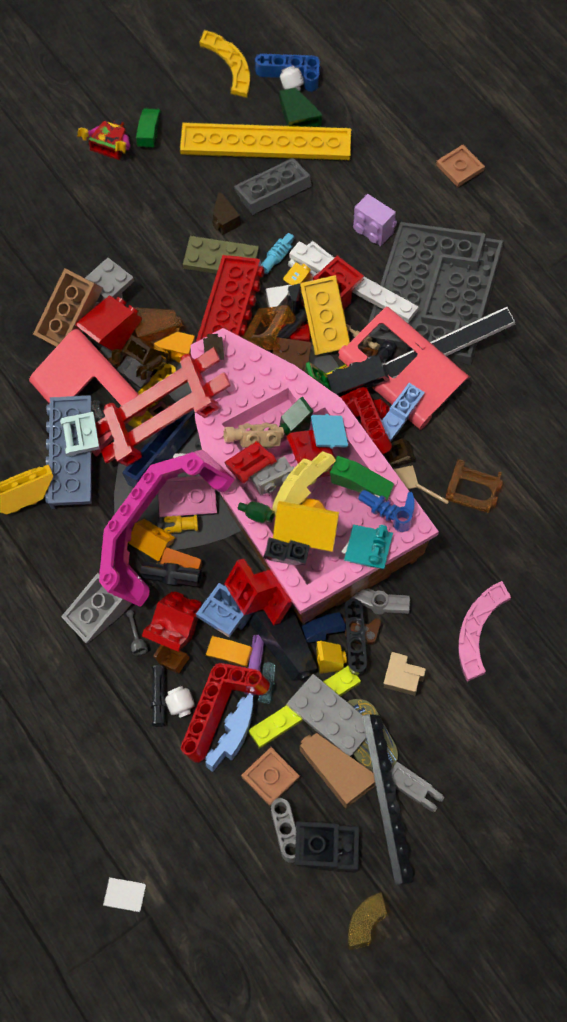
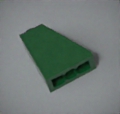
(298, 109)

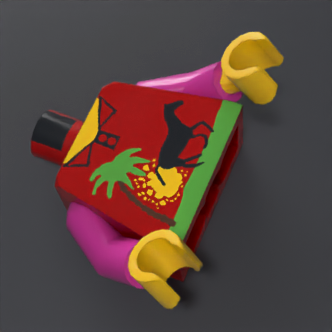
(107, 138)

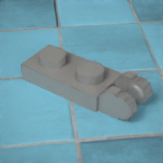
(414, 786)

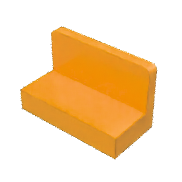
(150, 539)

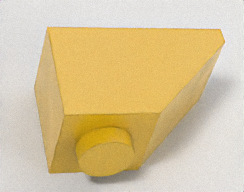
(330, 657)

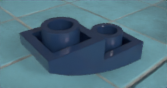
(318, 628)

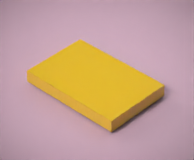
(306, 525)

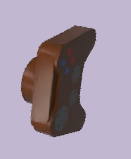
(371, 630)

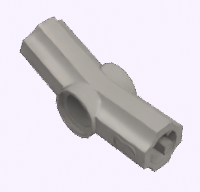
(391, 604)

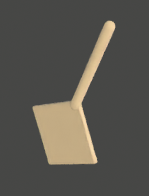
(409, 479)

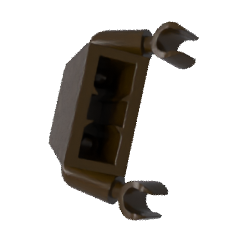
(145, 353)

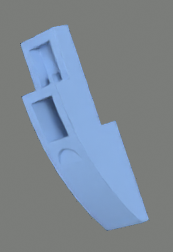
(401, 410)
(237, 726)

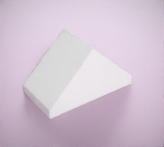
(277, 296)

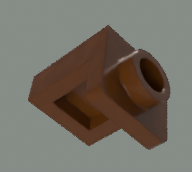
(171, 659)

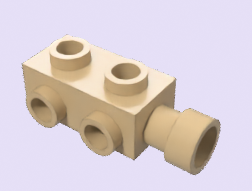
(266, 438)

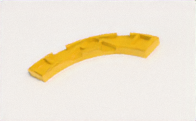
(234, 59)

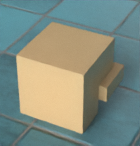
(403, 676)

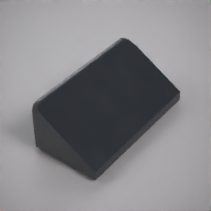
(294, 298)

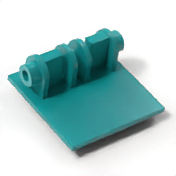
(369, 546)

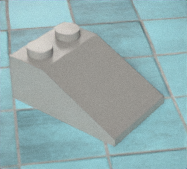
(94, 610)

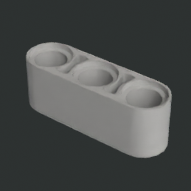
(280, 821)

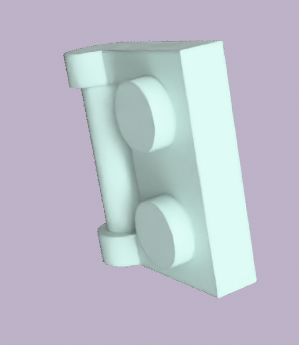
(86, 433)

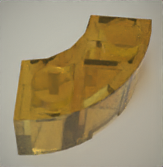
(363, 921)

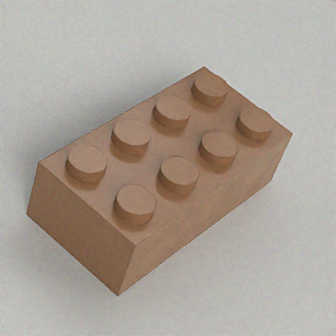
(69, 303)

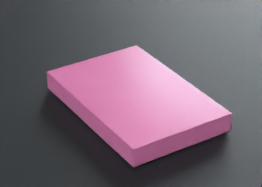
(186, 497)

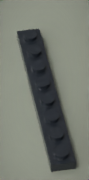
(387, 799)

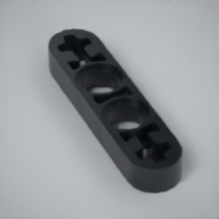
(358, 636)

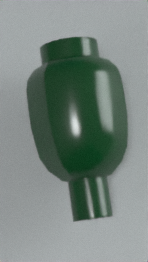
(257, 512)

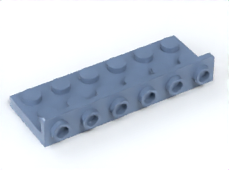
(71, 474)

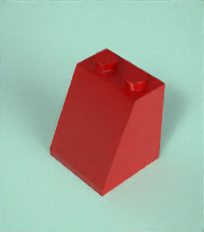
(110, 322)

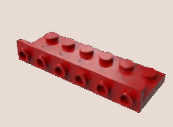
(232, 296)

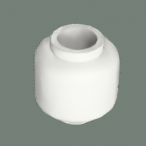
(291, 78)
(180, 701)

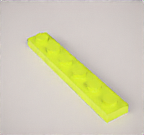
(286, 719)

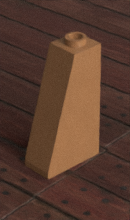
(338, 770)

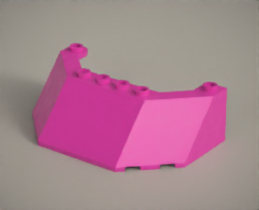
(115, 571)

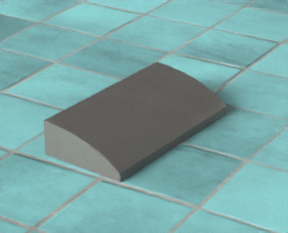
(273, 186)

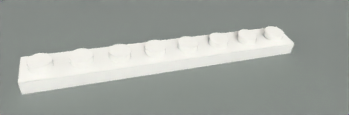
(366, 289)

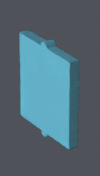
(329, 431)

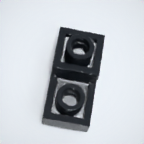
(288, 553)

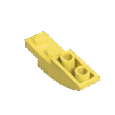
(295, 486)

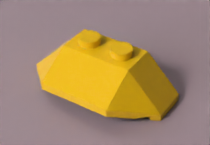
(24, 489)

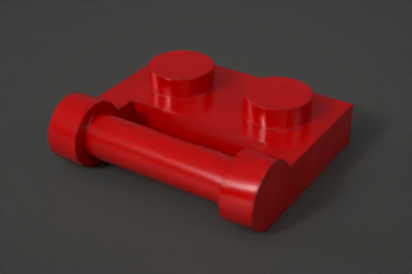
(250, 461)

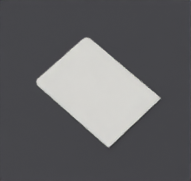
(124, 894)

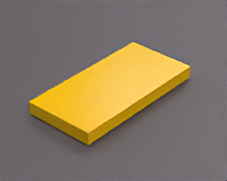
(325, 314)

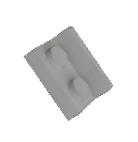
(272, 476)

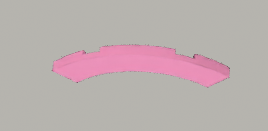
(472, 626)

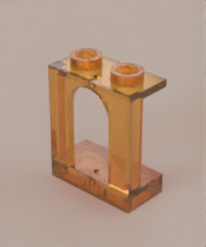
(272, 317)
(490, 481)

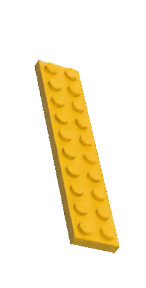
(265, 141)

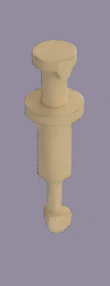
(367, 341)

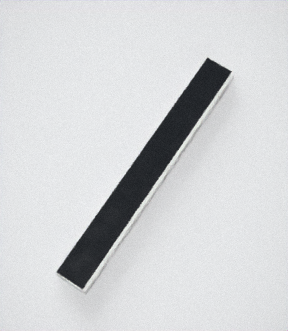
(458, 339)

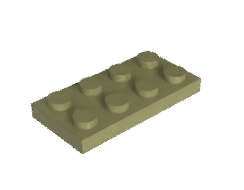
(206, 253)

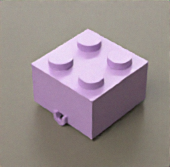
(374, 220)

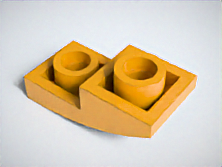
(229, 651)

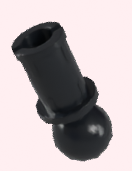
(386, 349)

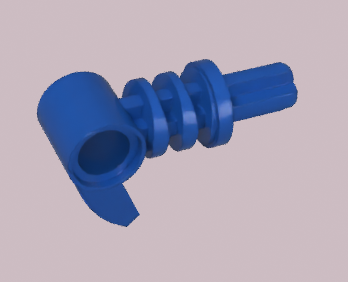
(391, 512)

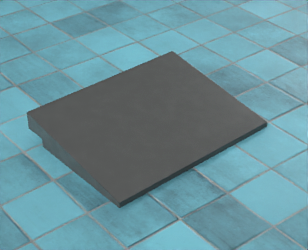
(445, 276)

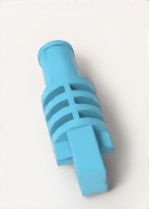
(277, 252)

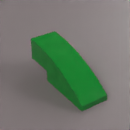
(148, 127)

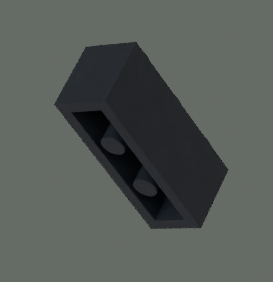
(358, 375)

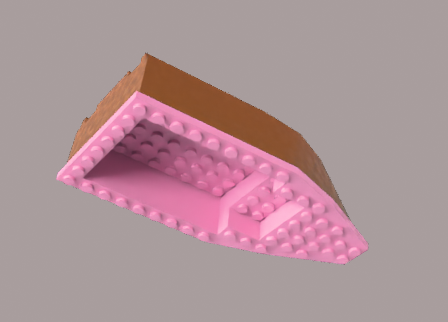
(261, 393)

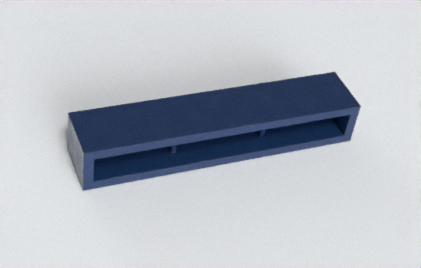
(161, 447)

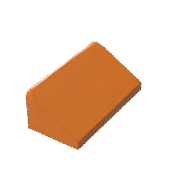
(183, 559)

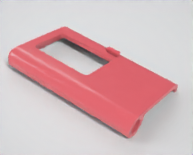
(73, 367)
(428, 371)

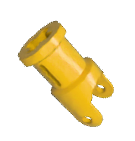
(181, 523)

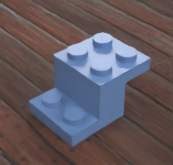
(222, 611)

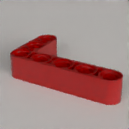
(362, 404)
(212, 703)

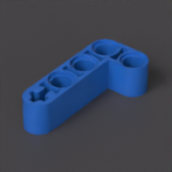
(272, 65)

